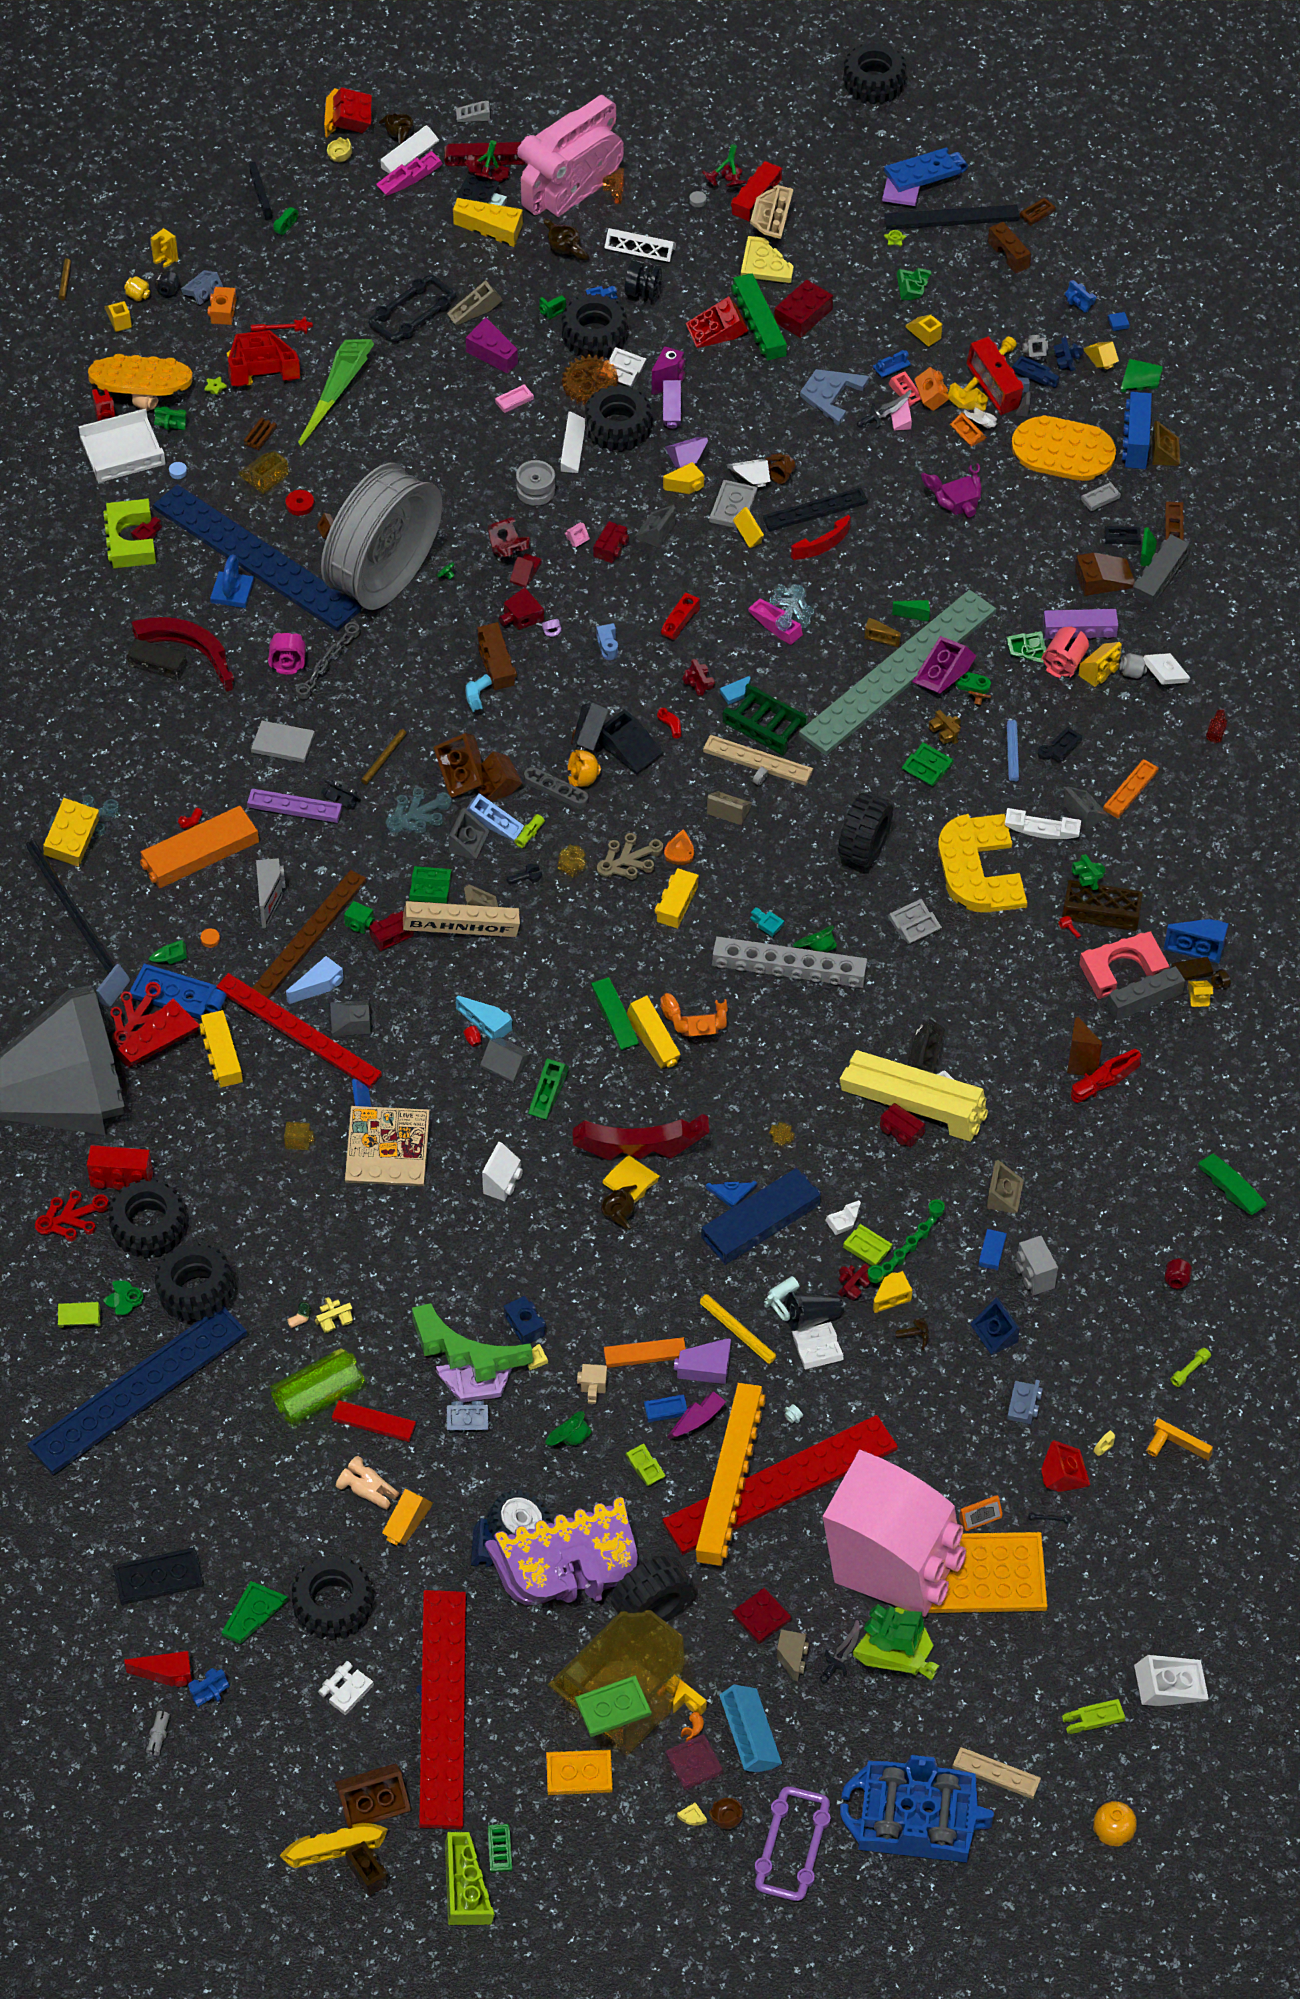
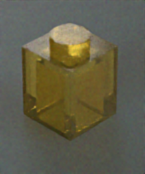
(298, 1136)

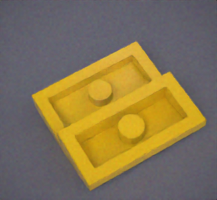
(630, 1173)

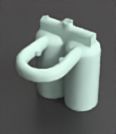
(778, 1296)

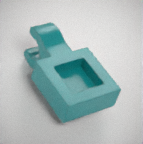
(767, 922)

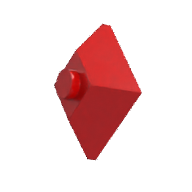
(1064, 1468)

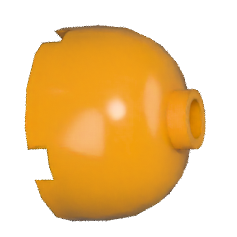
(583, 768)
(1115, 1823)

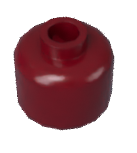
(1178, 1273)

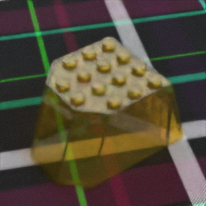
(628, 1647)

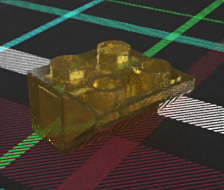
(265, 471)

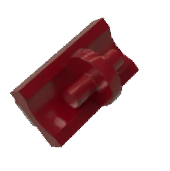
(697, 677)
(850, 1288)

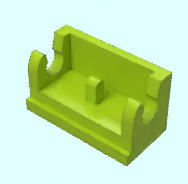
(78, 1314)

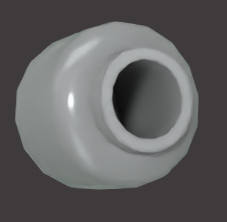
(1133, 666)

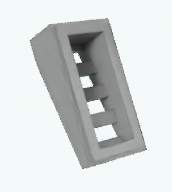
(478, 112)

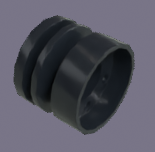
(640, 279)

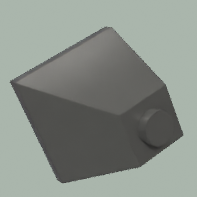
(350, 1018)

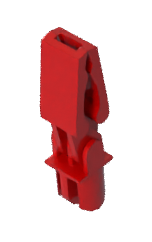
(1107, 1075)

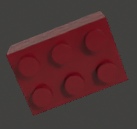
(803, 308)

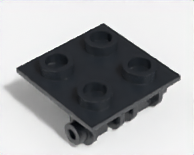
(478, 189)

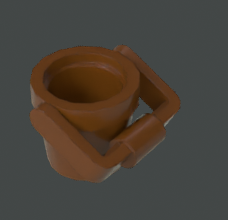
(782, 468)

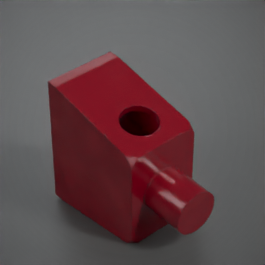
(522, 610)

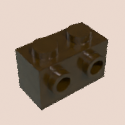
(366, 1868)

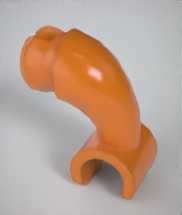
(697, 1722)

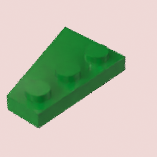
(252, 1610)

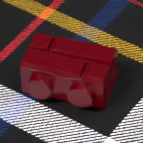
(610, 542)
(389, 931)
(902, 1125)

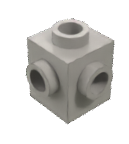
(1041, 347)

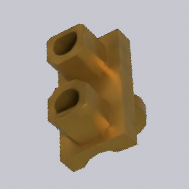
(948, 725)

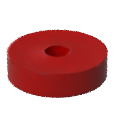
(295, 507)

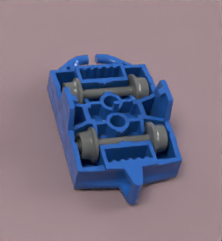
(923, 1833)

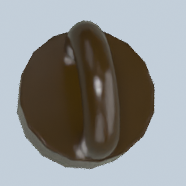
(1223, 979)

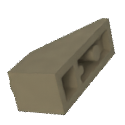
(478, 302)

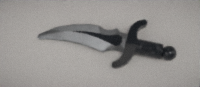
(884, 410)
(841, 1654)

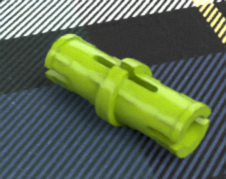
(529, 831)

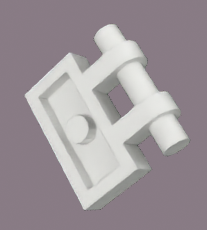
(350, 1692)

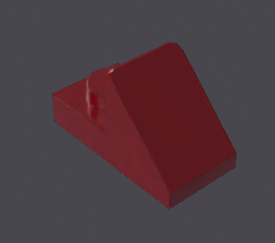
(525, 570)

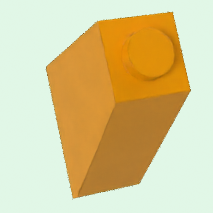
(406, 1517)

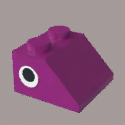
(667, 367)

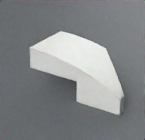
(844, 1219)

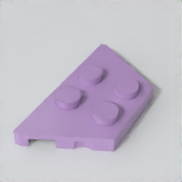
(466, 1389)

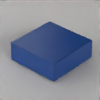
(1118, 321)

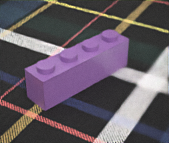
(1092, 622)

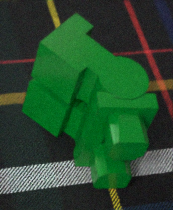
(895, 1630)

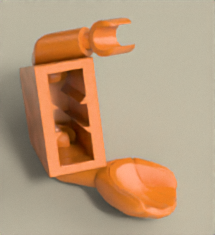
(694, 1024)

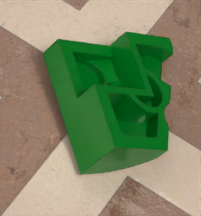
(912, 283)
(1141, 375)
(1027, 646)

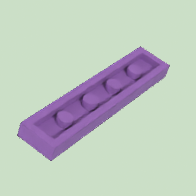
(294, 805)

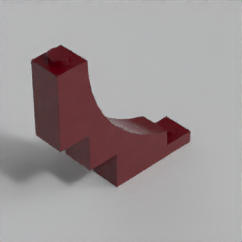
(638, 1142)

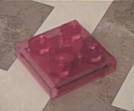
(694, 1762)

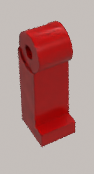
(680, 616)

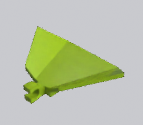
(897, 1659)

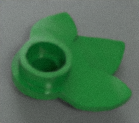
(122, 1297)

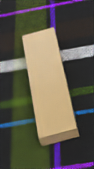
(997, 1773)

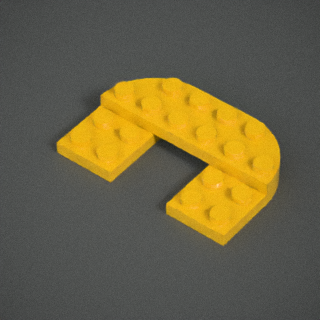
(962, 867)

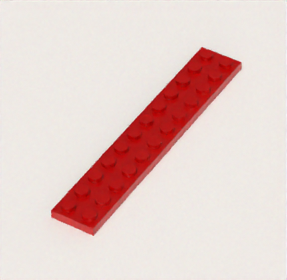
(788, 1480)
(442, 1710)

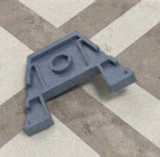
(825, 387)

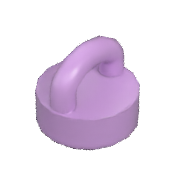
(551, 624)

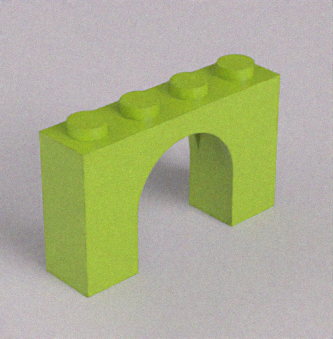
(126, 552)

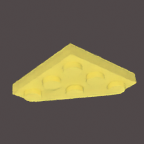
(765, 261)

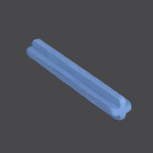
(1012, 742)

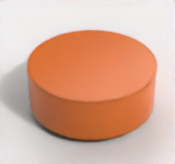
(210, 938)

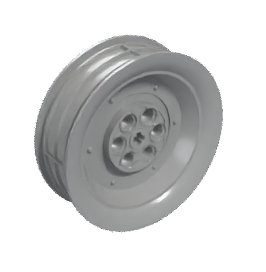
(381, 535)

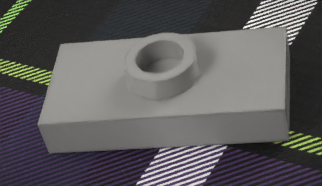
(1100, 496)

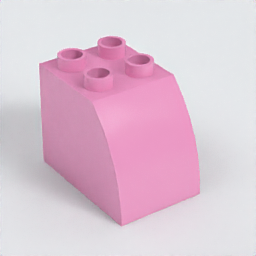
(892, 1535)

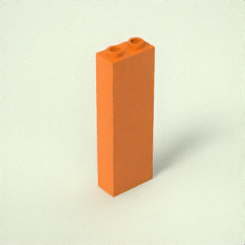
(199, 847)

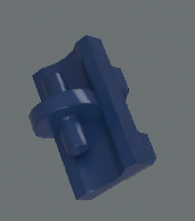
(1069, 352)

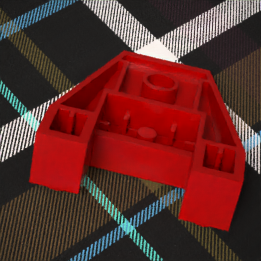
(261, 354)

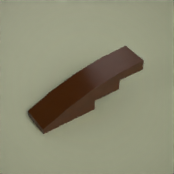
(1173, 520)

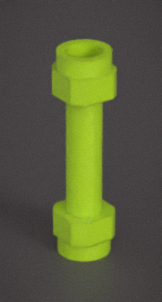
(1201, 1356)

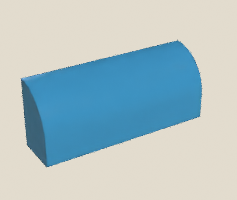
(750, 1728)

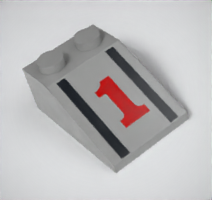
(270, 886)

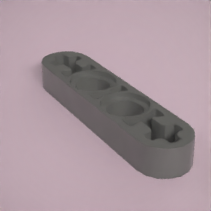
(556, 787)

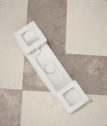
(1042, 827)

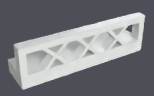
(642, 239)

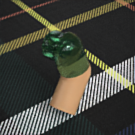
(302, 1316)

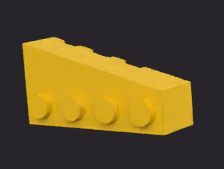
(489, 219)

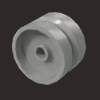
(535, 482)

